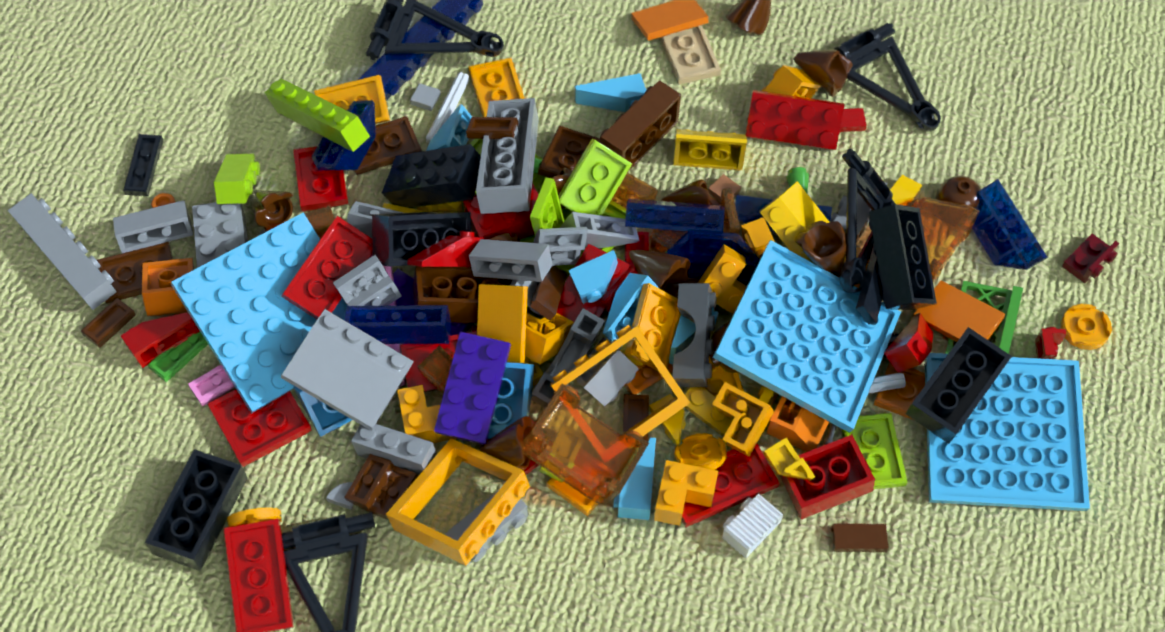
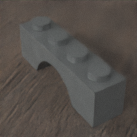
(578, 343)
(692, 365)

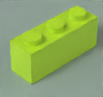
(236, 178)

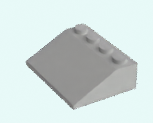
(347, 369)

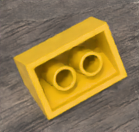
(709, 149)
(792, 214)

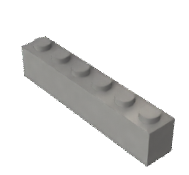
(62, 251)

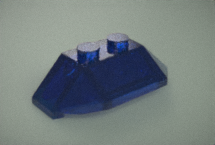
(336, 157)
(1005, 231)
(703, 246)

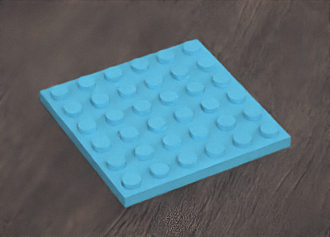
(242, 309)
(806, 337)
(1018, 443)

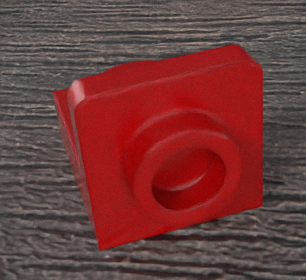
(1047, 342)

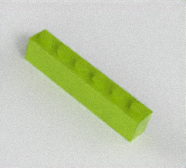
(317, 114)

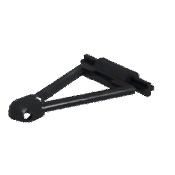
(396, 18)
(867, 48)
(873, 190)
(322, 540)

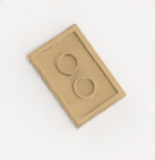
(690, 55)

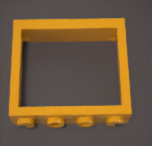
(605, 349)
(432, 479)

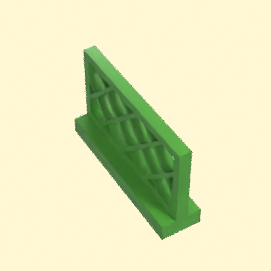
(1010, 308)

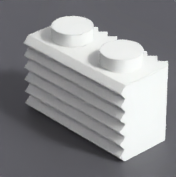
(751, 525)

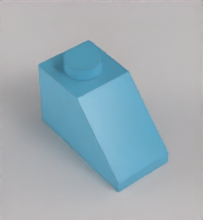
(594, 277)

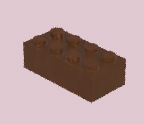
(643, 123)
(451, 287)

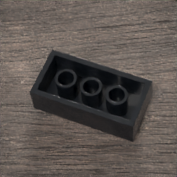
(433, 177)
(404, 235)
(902, 257)
(958, 385)
(196, 510)

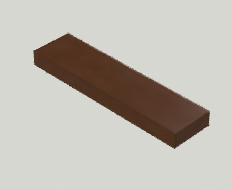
(548, 293)

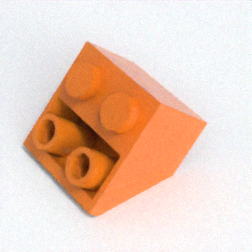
(797, 425)

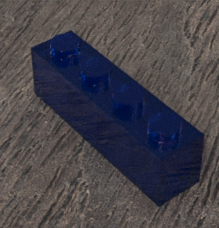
(674, 215)
(403, 323)

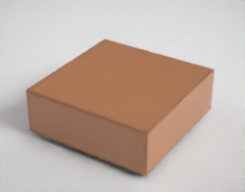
(722, 183)

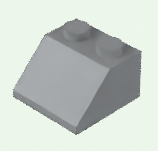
(608, 376)

